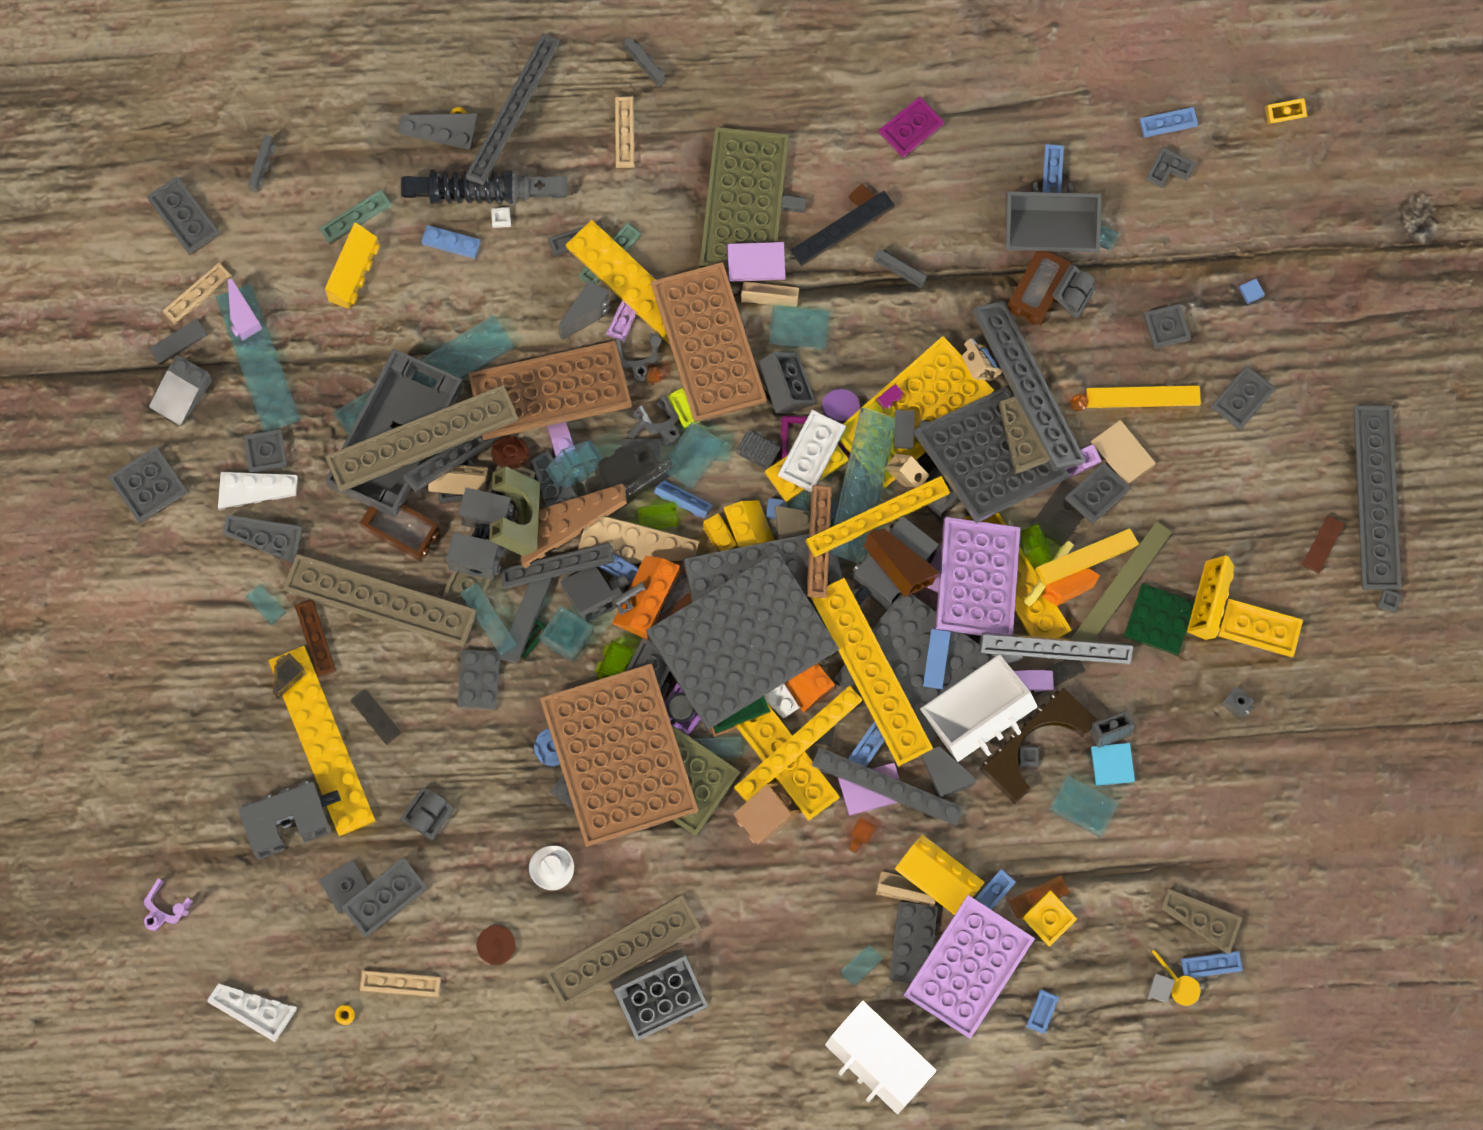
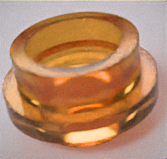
(653, 375)
(1079, 402)

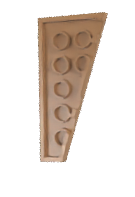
(567, 519)

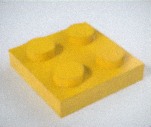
(1049, 918)

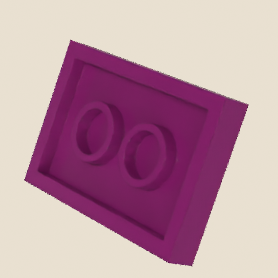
(911, 127)

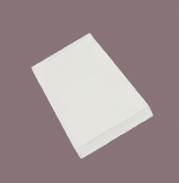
(812, 450)

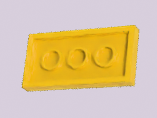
(789, 490)
(1260, 628)

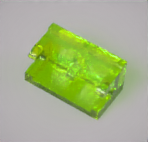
(658, 516)

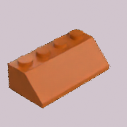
(658, 578)
(810, 687)

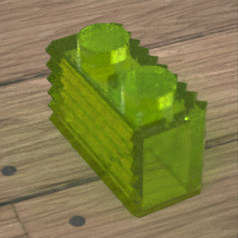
(614, 661)

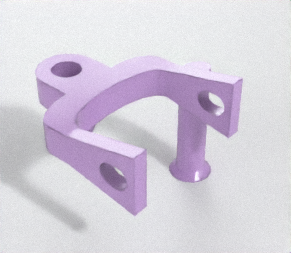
(159, 916)

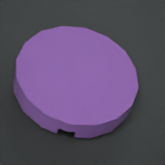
(840, 405)

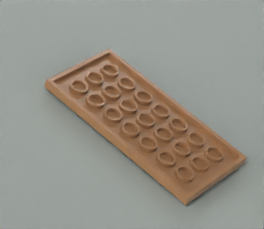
(708, 342)
(558, 387)

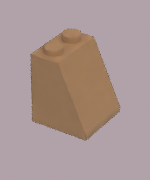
(766, 813)

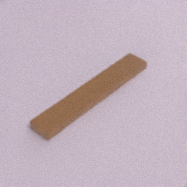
(819, 522)

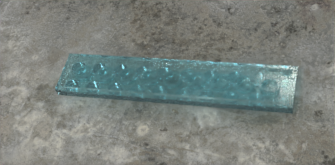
(456, 357)

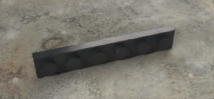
(842, 228)

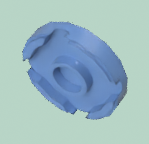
(545, 749)

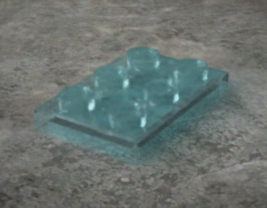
(799, 327)
(693, 455)
(1083, 806)

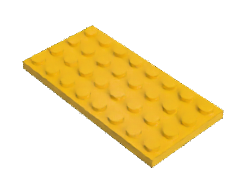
(932, 388)

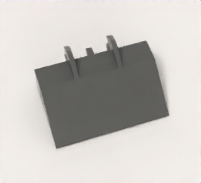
(1053, 220)

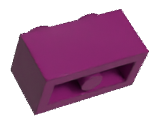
(890, 396)

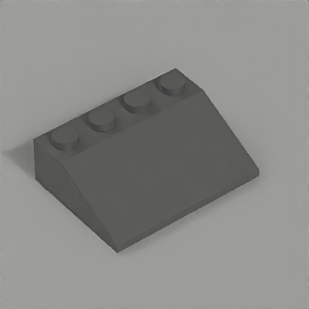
(659, 994)

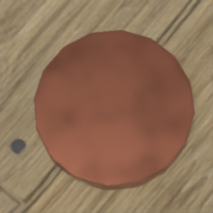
(510, 452)
(496, 945)

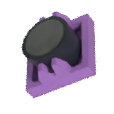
(681, 711)

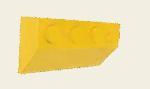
(352, 266)
(747, 523)
(1211, 597)
(938, 874)

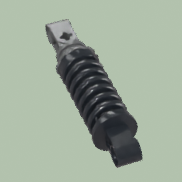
(506, 186)

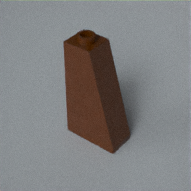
(899, 562)

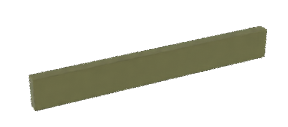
(1123, 583)

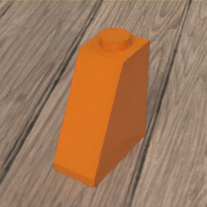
(1070, 586)

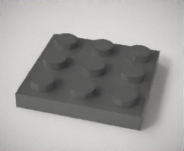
(147, 485)

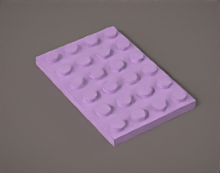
(977, 577)
(968, 966)

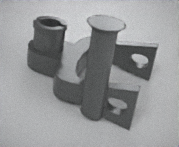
(641, 365)
(666, 429)
(622, 597)

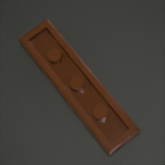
(315, 638)

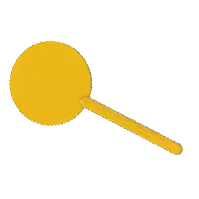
(1185, 988)

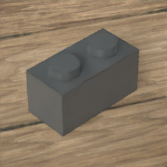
(793, 204)

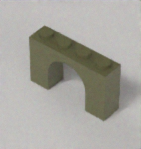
(525, 494)

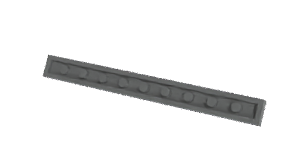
(512, 109)

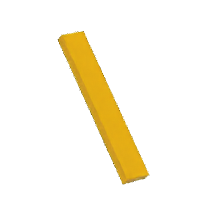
(1143, 396)
(1087, 557)

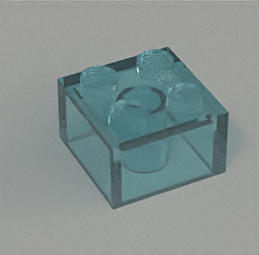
(574, 464)
(566, 634)

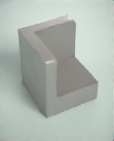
(1160, 988)

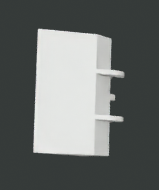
(979, 708)
(880, 1058)

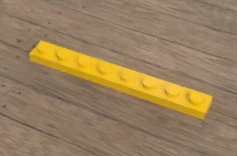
(877, 516)
(798, 743)

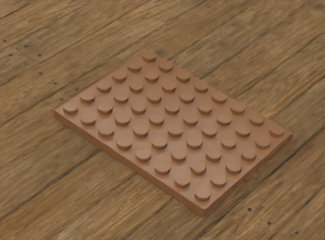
(619, 755)

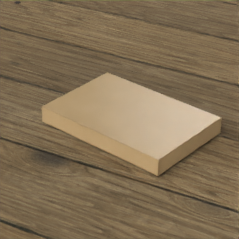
(1123, 452)

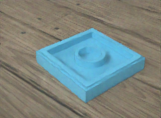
(1112, 764)

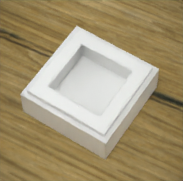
(501, 217)

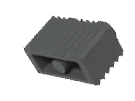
(758, 450)
(1112, 728)

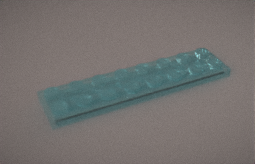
(261, 367)
(864, 475)

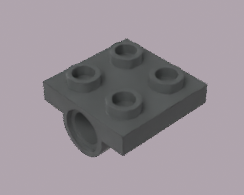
(1074, 290)
(427, 813)

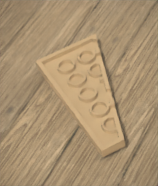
(637, 541)

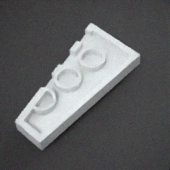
(256, 1012)

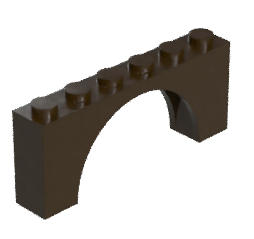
(1060, 711)

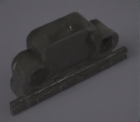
(634, 468)

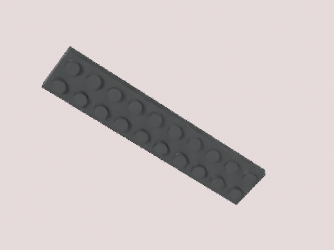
(1028, 385)
(1377, 498)

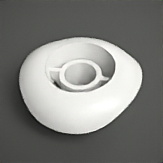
(551, 867)

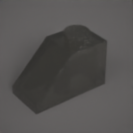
(286, 674)

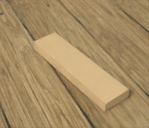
(624, 132)
(197, 293)
(400, 983)

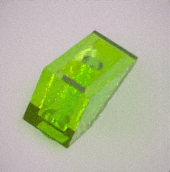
(1036, 546)

